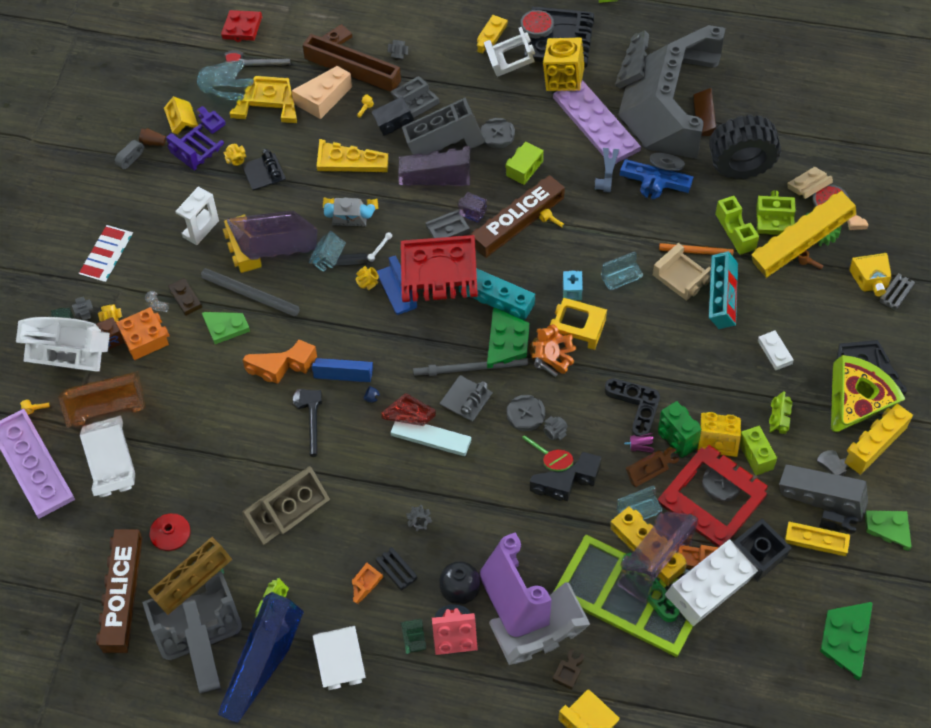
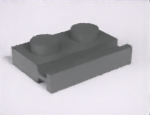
(448, 226)

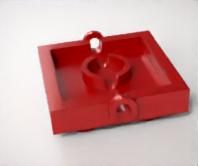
(241, 25)

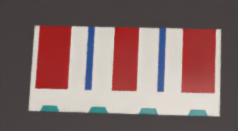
(105, 253)

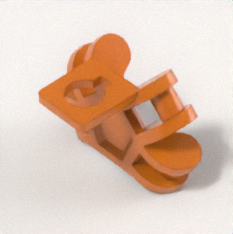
(548, 348)

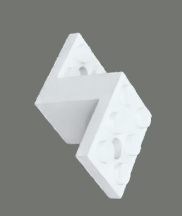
(108, 456)

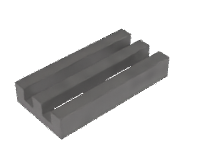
(903, 281)

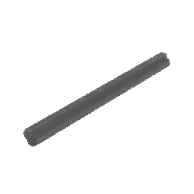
(250, 292)

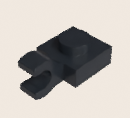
(836, 522)

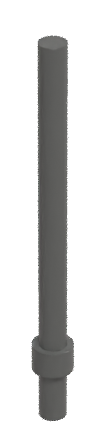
(433, 370)

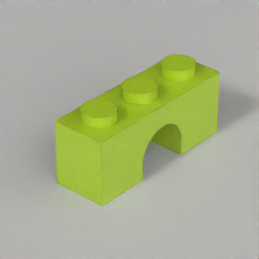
(730, 216)

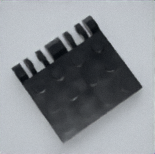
(566, 25)

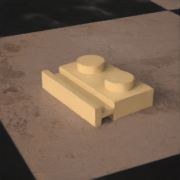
(810, 182)

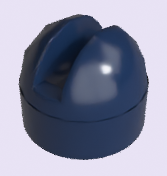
(370, 394)

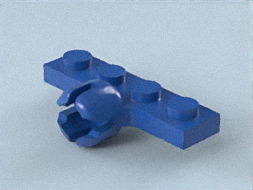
(655, 178)

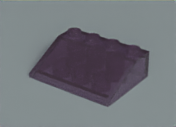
(273, 234)

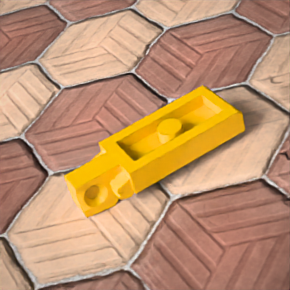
(491, 32)

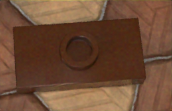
(338, 35)

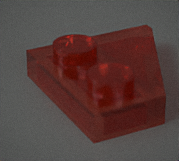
(409, 410)

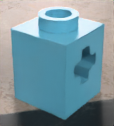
(572, 285)

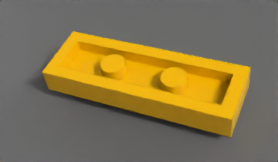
(817, 539)

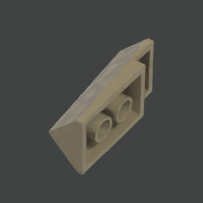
(285, 506)

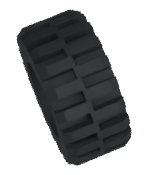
(745, 147)

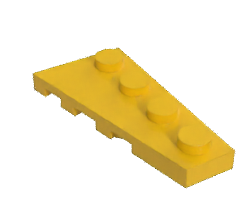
(340, 158)

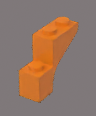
(274, 365)

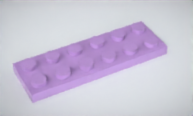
(597, 122)
(33, 465)

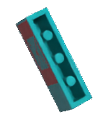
(723, 290)

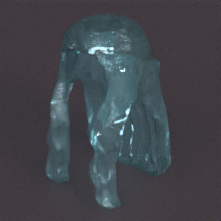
(223, 75)

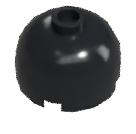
(459, 582)

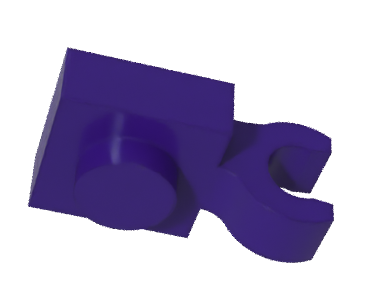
(210, 121)

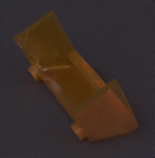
(101, 398)

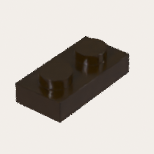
(185, 296)

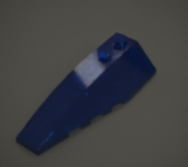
(262, 654)

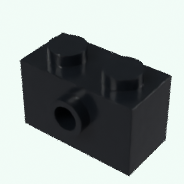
(393, 116)

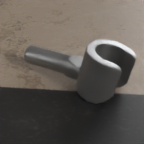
(539, 364)

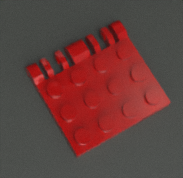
(438, 265)

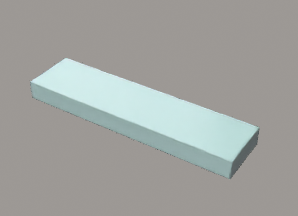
(432, 437)

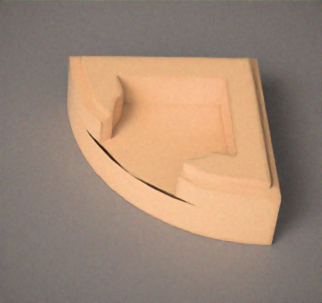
(857, 223)

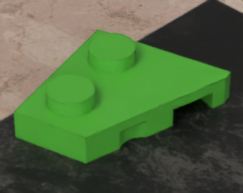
(225, 325)
(889, 526)

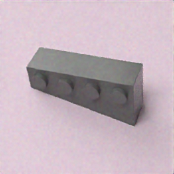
(825, 491)

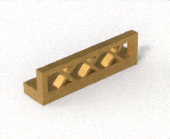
(191, 576)

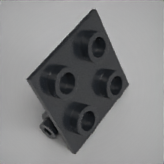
(263, 170)

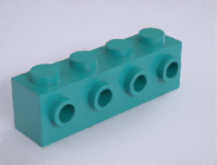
(503, 295)

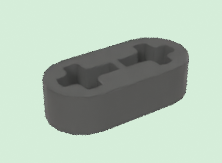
(129, 154)

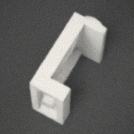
(497, 58)
(201, 225)

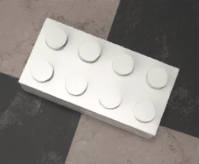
(711, 582)

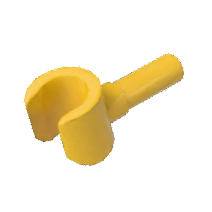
(368, 103)
(547, 214)
(29, 408)

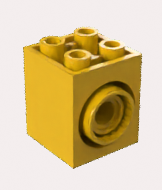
(563, 64)

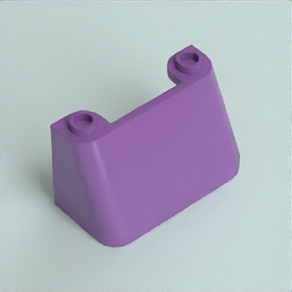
(518, 607)

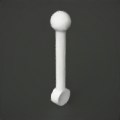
(371, 257)

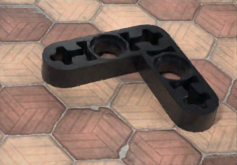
(644, 403)

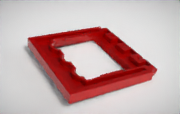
(707, 524)

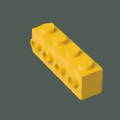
(878, 439)
(633, 529)

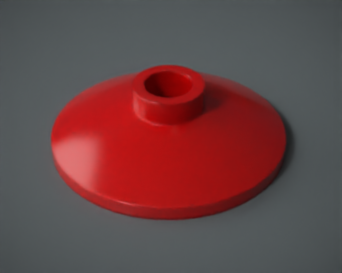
(170, 539)

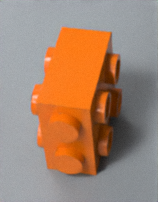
(143, 333)

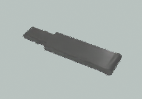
(200, 650)

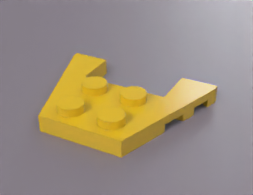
(267, 93)

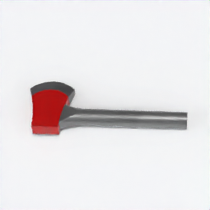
(235, 55)

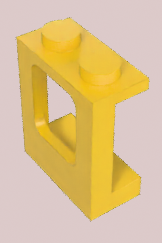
(593, 326)

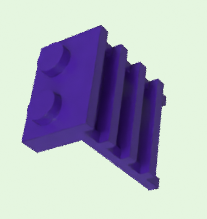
(186, 153)

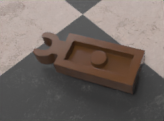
(650, 466)

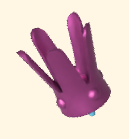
(637, 441)

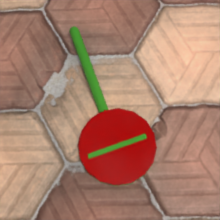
(554, 460)

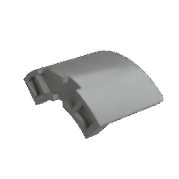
(566, 620)

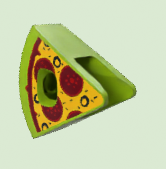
(860, 392)

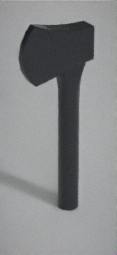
(309, 398)

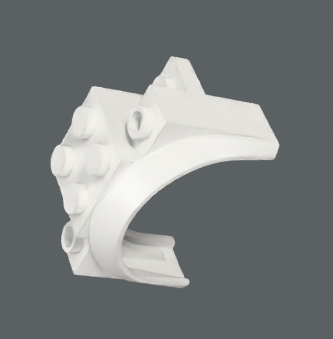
(69, 341)

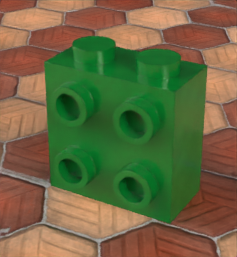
(679, 429)

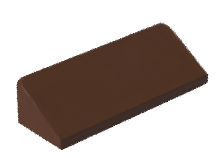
(705, 110)

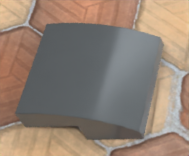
(416, 95)

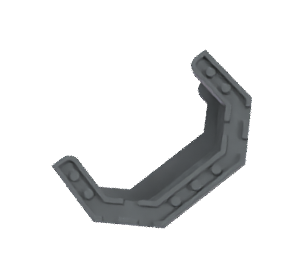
(649, 102)

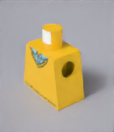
(872, 273)

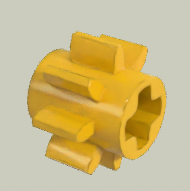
(235, 154)
(367, 278)
(109, 311)

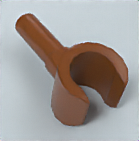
(804, 259)

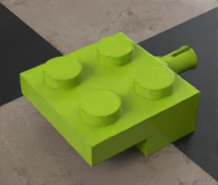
(774, 213)

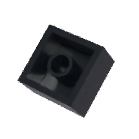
(762, 548)

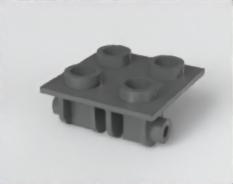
(466, 398)

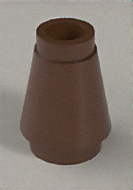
(150, 137)

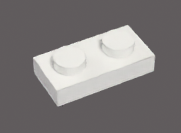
(775, 350)

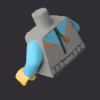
(349, 211)

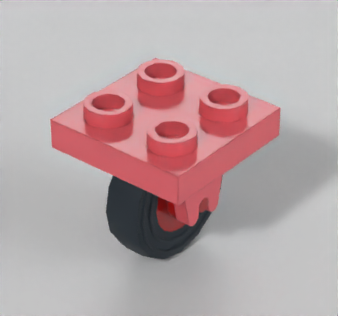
(454, 630)

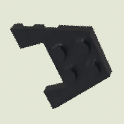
(871, 352)

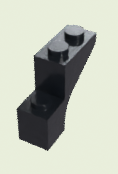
(560, 483)

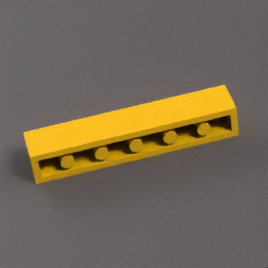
(803, 234)

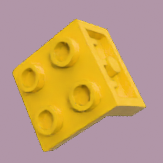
(721, 433)
(588, 713)

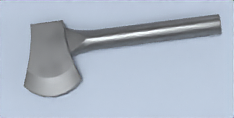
(830, 461)

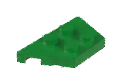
(507, 338)
(846, 636)

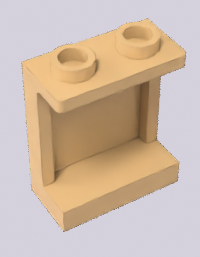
(681, 273)

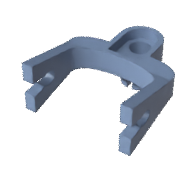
(605, 184)

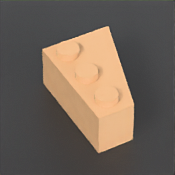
(323, 91)

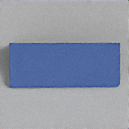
(391, 281)
(342, 370)

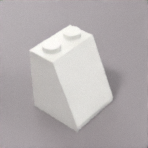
(339, 657)

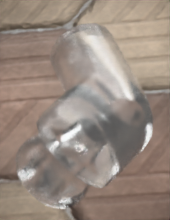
(154, 303)

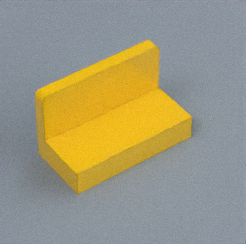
(180, 114)

